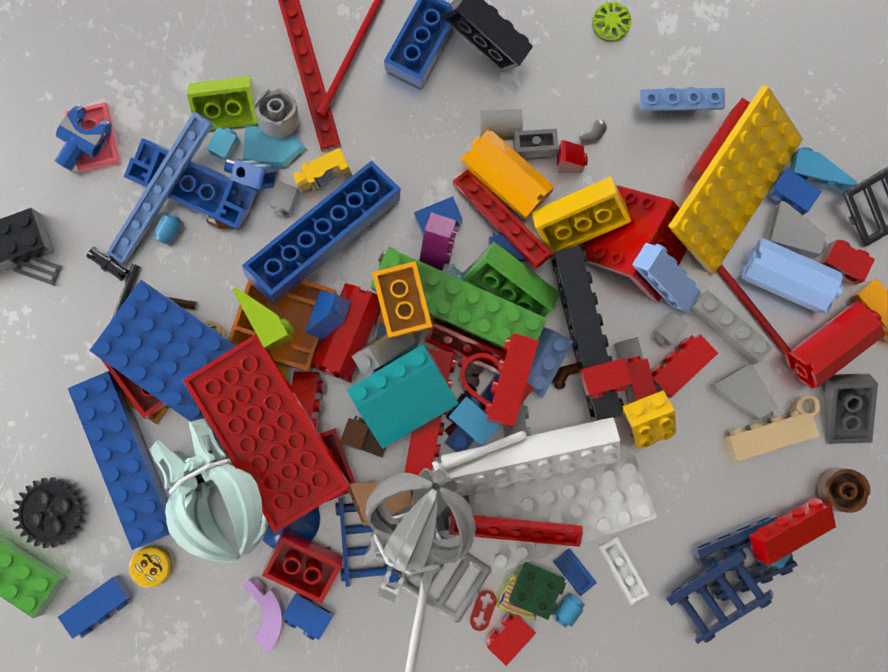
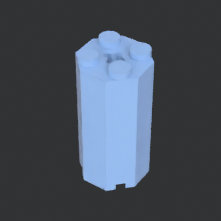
(792, 276)

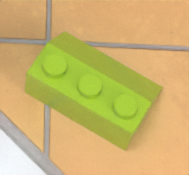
(224, 101)

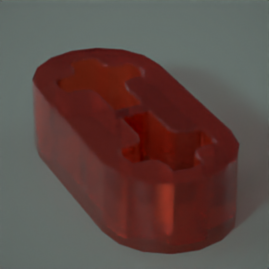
(488, 611)

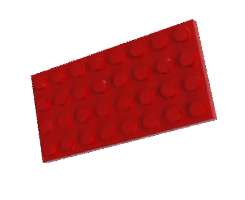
(266, 432)

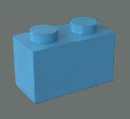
(473, 420)

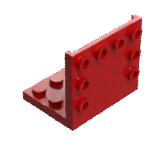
(649, 224)

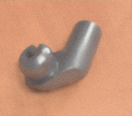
(596, 133)

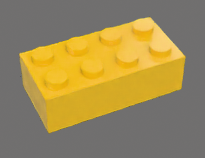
(581, 215)

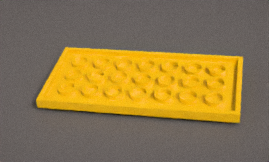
(736, 180)

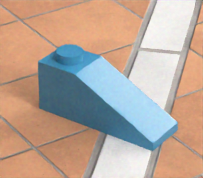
(819, 170)

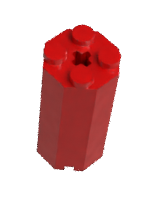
(835, 344)
(337, 349)

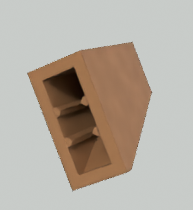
(361, 491)

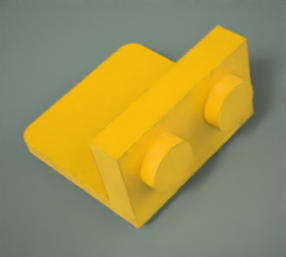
(651, 419)

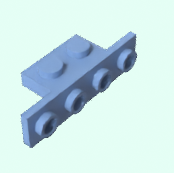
(682, 99)

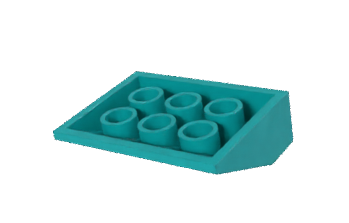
(402, 396)

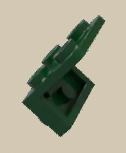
(537, 590)

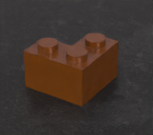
(359, 436)

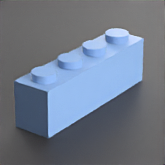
(666, 277)

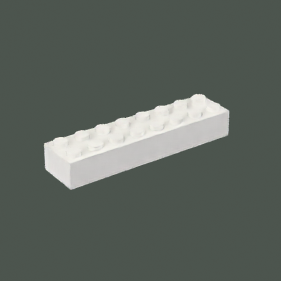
(538, 457)

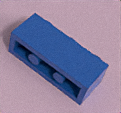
(96, 607)

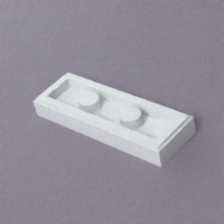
(624, 570)

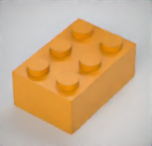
(402, 300)

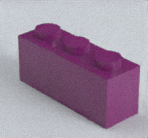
(438, 241)

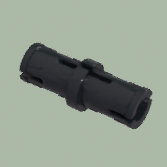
(107, 263)

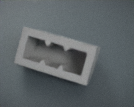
(501, 122)

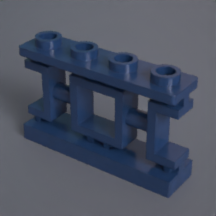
(737, 540)

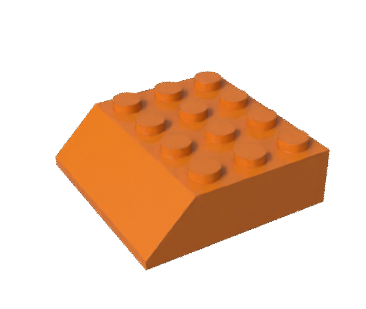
(296, 309)

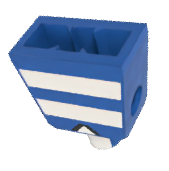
(252, 173)

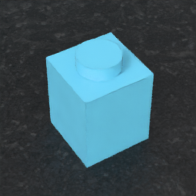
(223, 144)

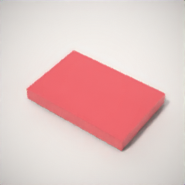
(109, 153)

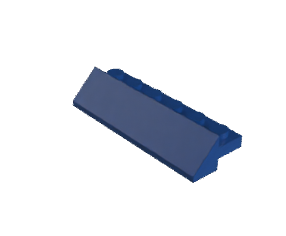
(197, 187)

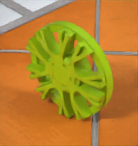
(612, 21)

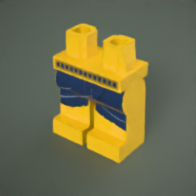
(322, 171)

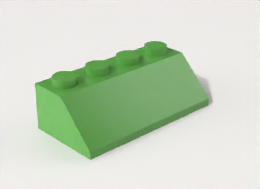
(511, 280)

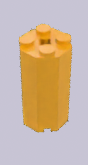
(507, 174)

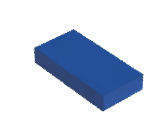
(574, 571)

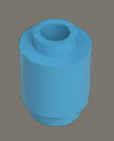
(167, 229)
(569, 611)

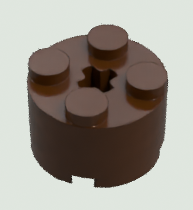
(855, 493)

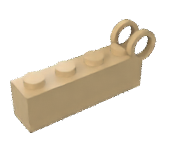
(776, 434)

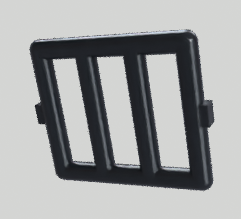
(855, 218)

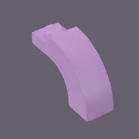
(272, 610)

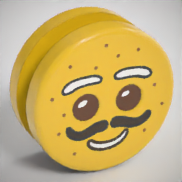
(151, 566)

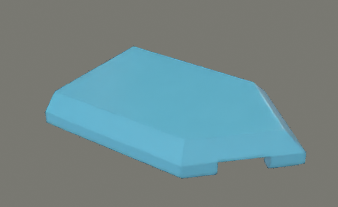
(270, 149)

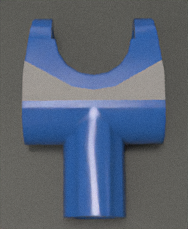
(80, 140)

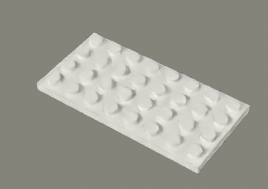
(597, 498)

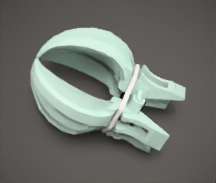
(188, 508)

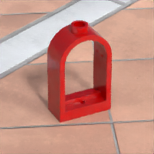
(466, 361)

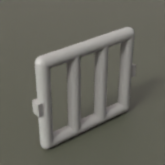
(472, 594)

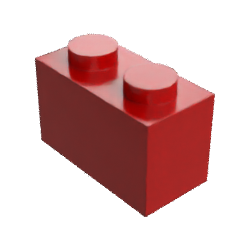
(850, 262)
(605, 377)
(510, 638)

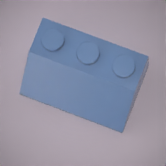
(547, 360)

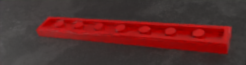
(309, 73)

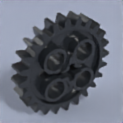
(32, 505)

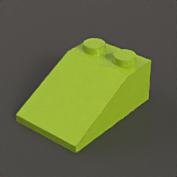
(268, 326)

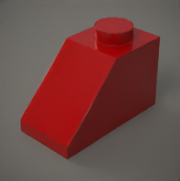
(571, 157)

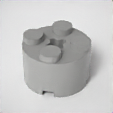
(277, 113)

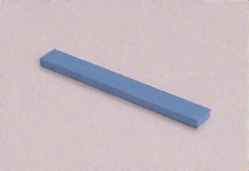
(159, 188)

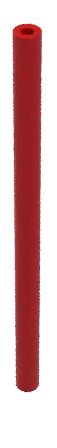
(349, 57)
(753, 309)

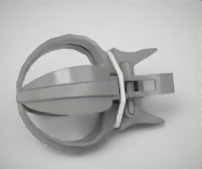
(410, 542)

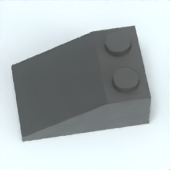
(850, 408)

